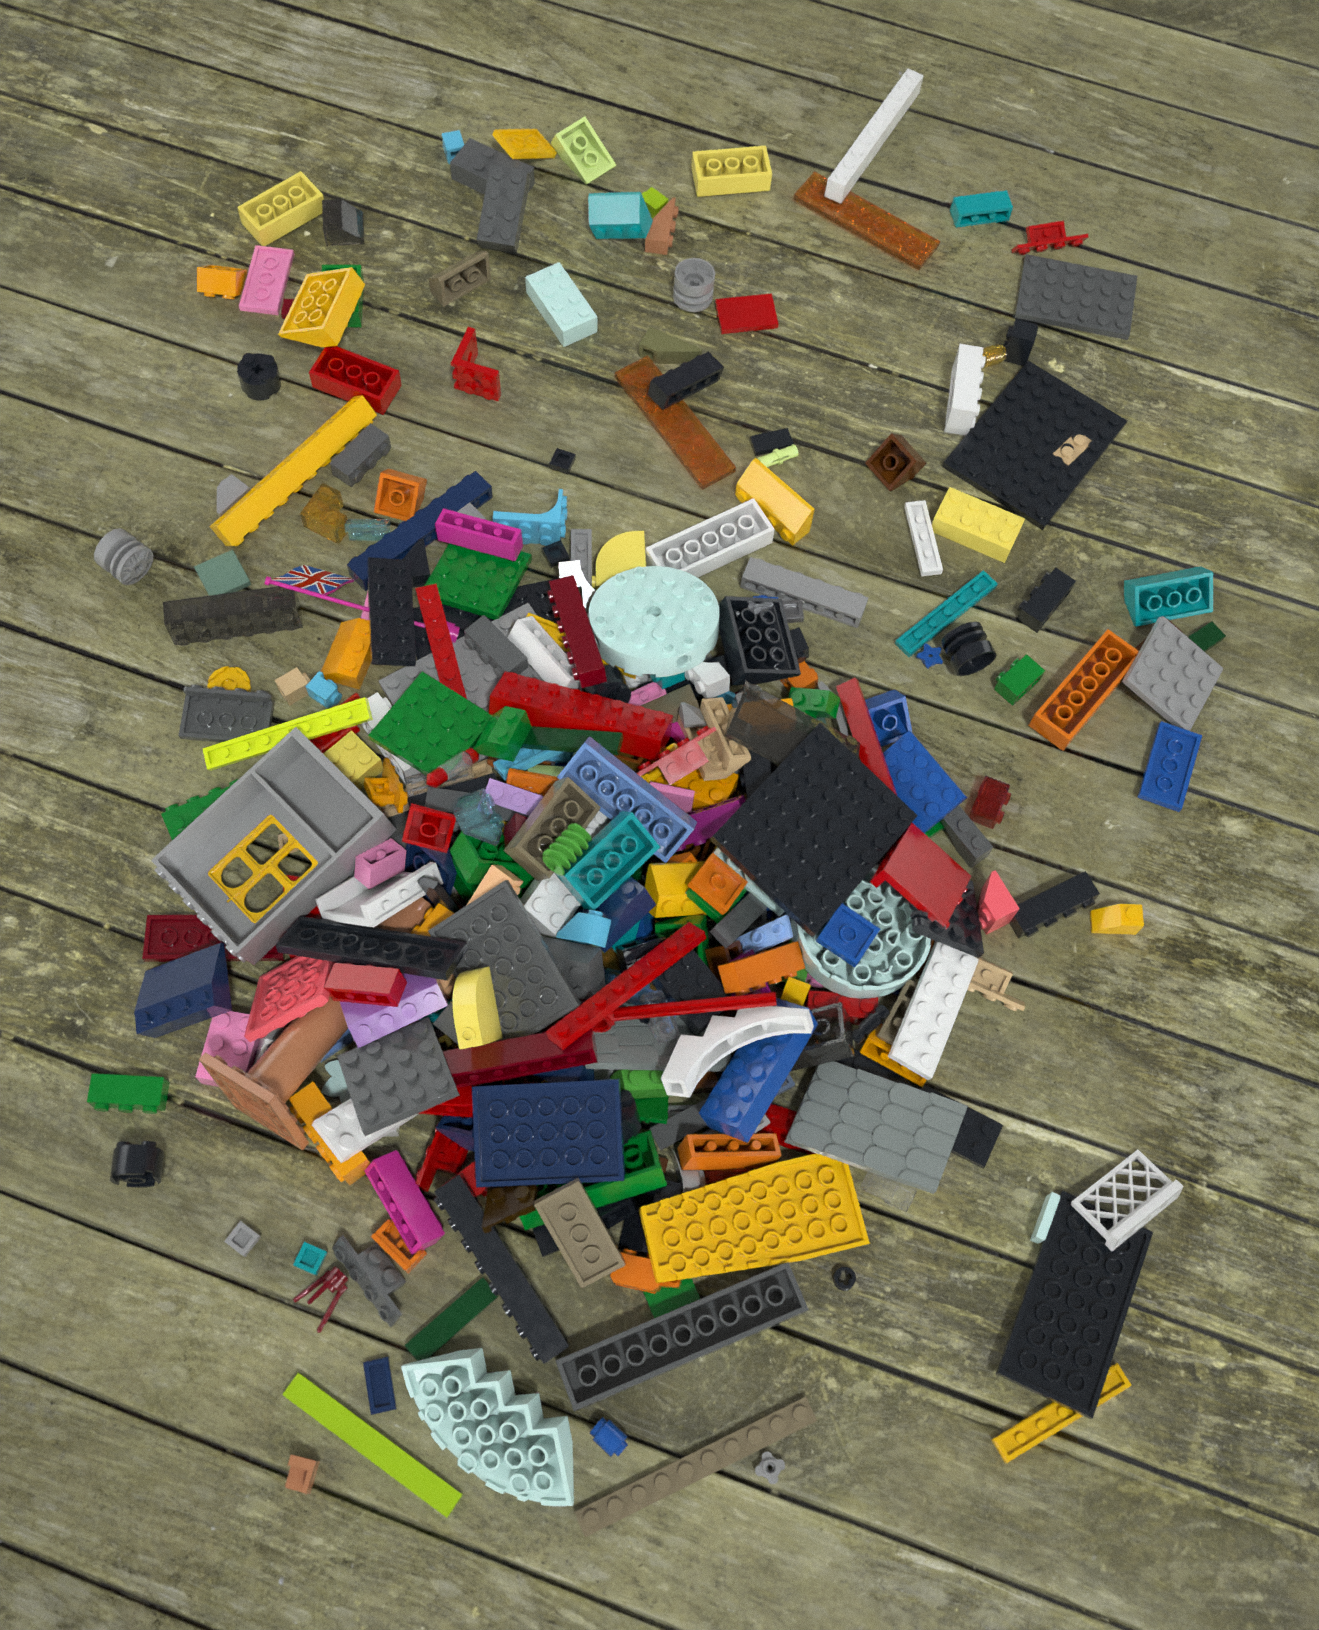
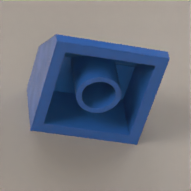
(889, 716)

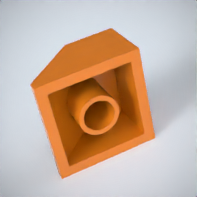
(399, 494)

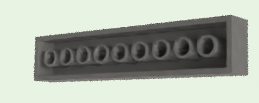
(681, 1336)

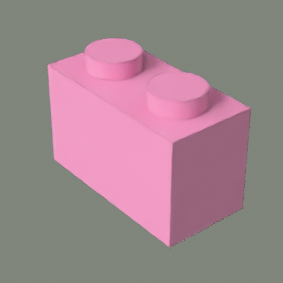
(380, 863)

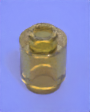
(994, 355)

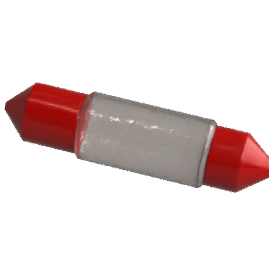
(452, 767)

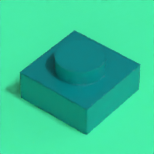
(310, 1258)

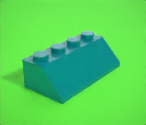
(1169, 595)

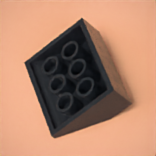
(756, 640)

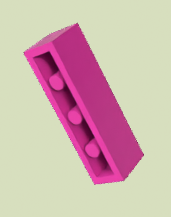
(479, 534)
(404, 1202)

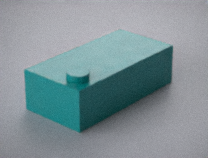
(609, 860)

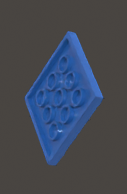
(921, 782)

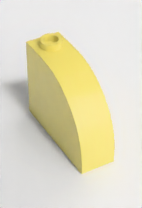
(618, 555)
(475, 1009)

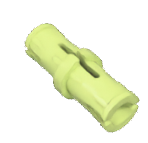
(778, 456)

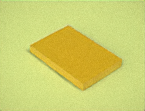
(524, 143)

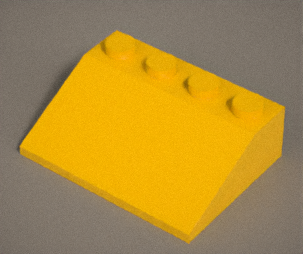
(323, 307)

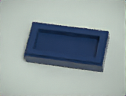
(379, 1385)

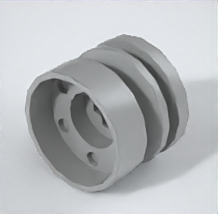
(694, 284)
(123, 556)

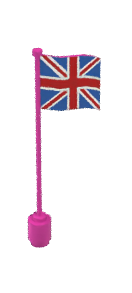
(321, 583)

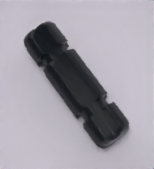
(870, 1023)

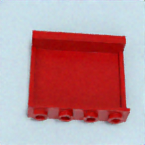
(923, 875)

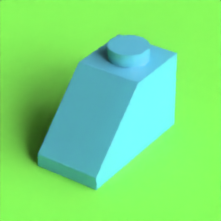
(586, 929)

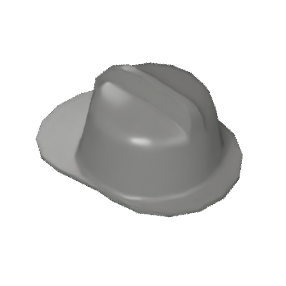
(688, 1178)

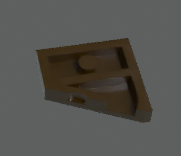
(507, 1204)

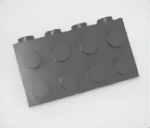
(224, 713)

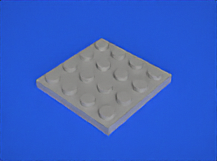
(1172, 674)

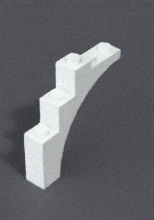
(725, 1034)

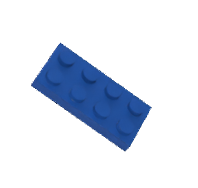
(1169, 766)

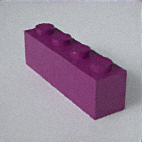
(711, 819)

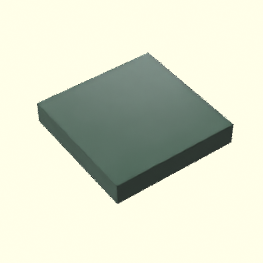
(222, 574)

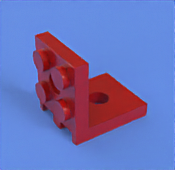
(474, 377)

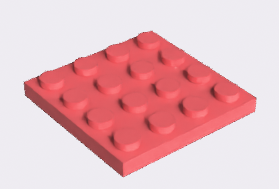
(287, 994)

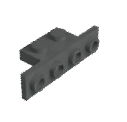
(374, 1275)

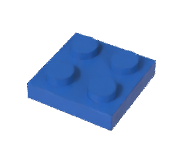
(848, 935)

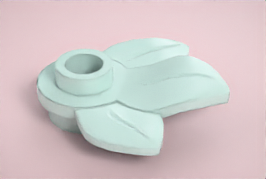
(336, 1084)

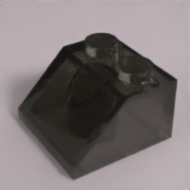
(342, 223)

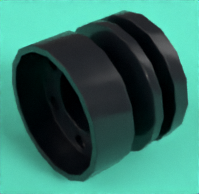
(968, 648)

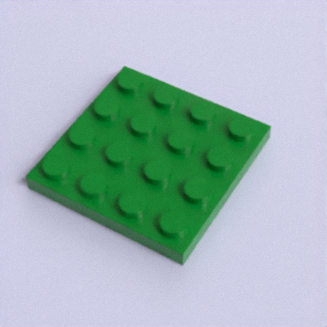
(478, 580)
(429, 725)

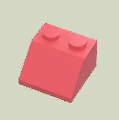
(995, 904)

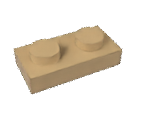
(1068, 455)

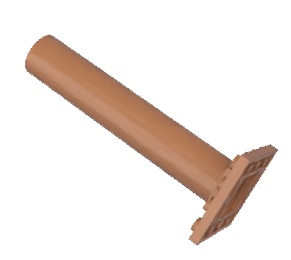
(294, 1054)

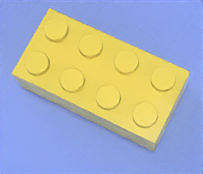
(731, 171)
(281, 209)
(977, 524)
(354, 759)

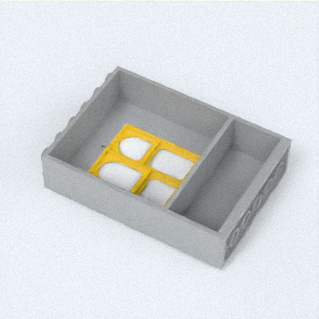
(310, 805)

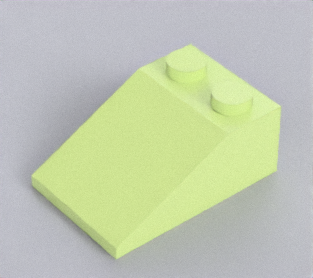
(583, 151)

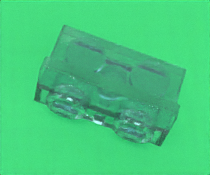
(367, 529)

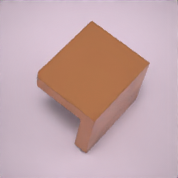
(301, 1474)

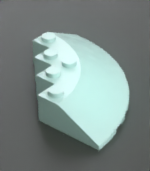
(492, 1429)

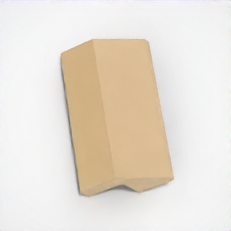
(722, 753)

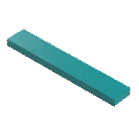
(946, 613)

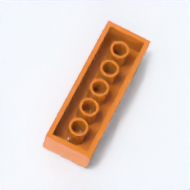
(1084, 690)

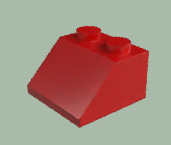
(429, 828)

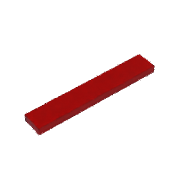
(863, 730)

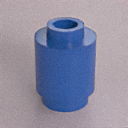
(609, 1437)

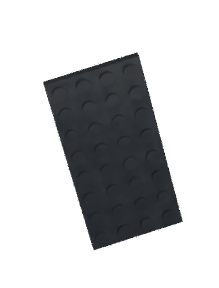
(1073, 1310)

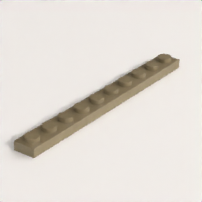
(694, 1467)

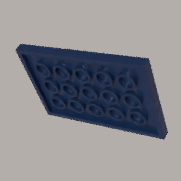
(548, 1133)

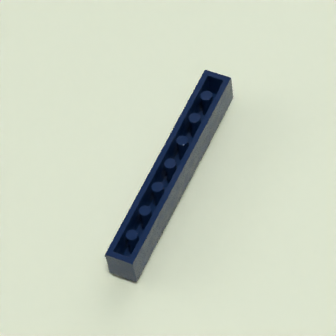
(399, 542)

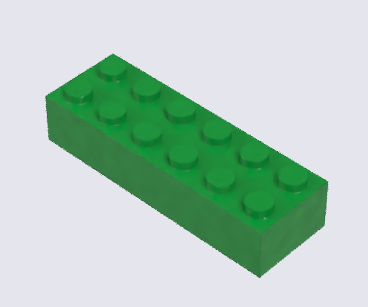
(642, 1175)

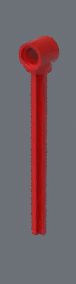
(685, 1007)

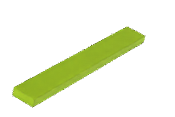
(373, 1445)

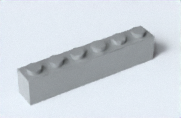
(815, 594)

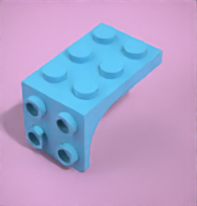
(538, 528)

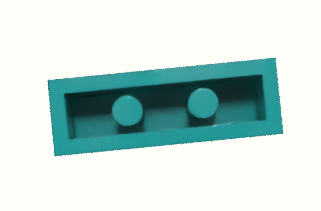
(981, 208)

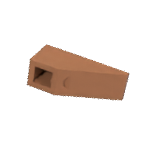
(659, 235)

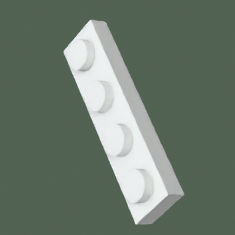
(923, 538)

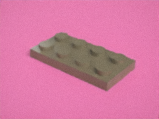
(579, 1233)

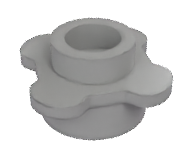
(762, 1468)

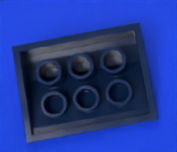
(183, 992)

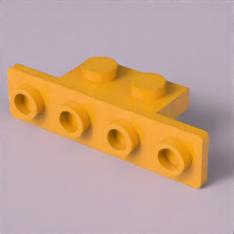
(386, 789)

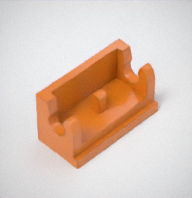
(393, 1244)

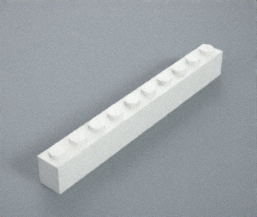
(873, 136)

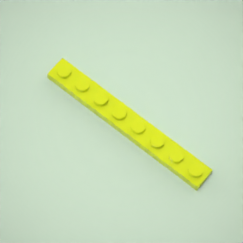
(264, 740)

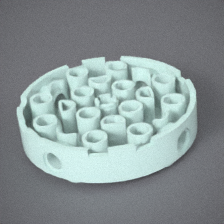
(654, 621)
(889, 959)

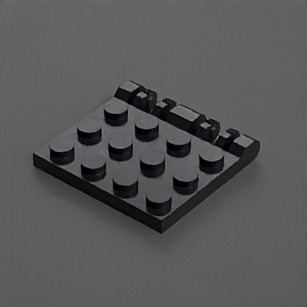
(964, 926)

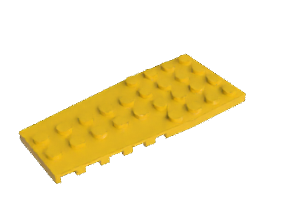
(755, 1220)

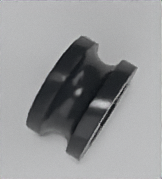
(837, 1275)

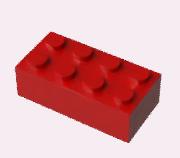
(351, 375)

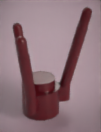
(331, 1280)

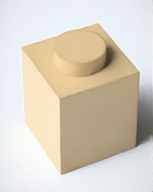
(293, 685)

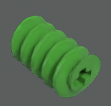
(566, 849)

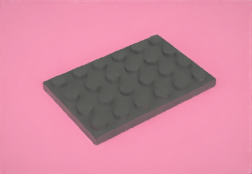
(1076, 297)
(524, 974)

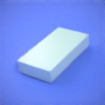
(1045, 1218)

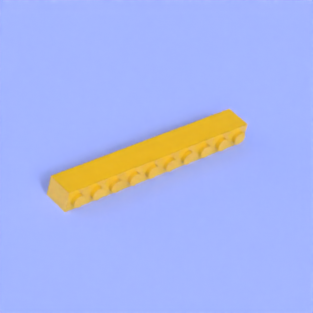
(293, 471)

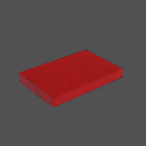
(746, 313)

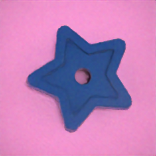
(930, 661)

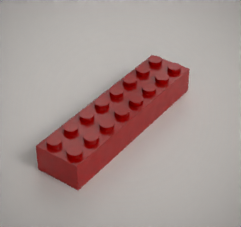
(562, 707)

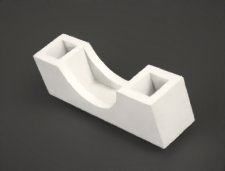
(709, 679)

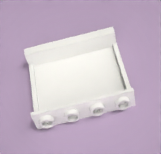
(358, 905)

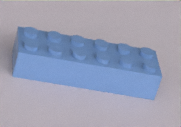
(621, 789)

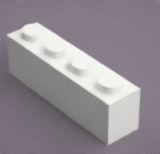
(542, 652)

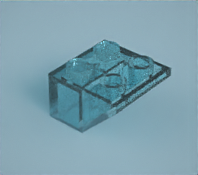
(478, 818)

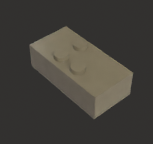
(559, 808)

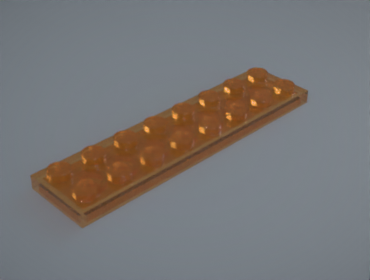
(869, 222)
(677, 426)

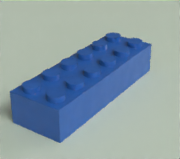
(753, 1081)

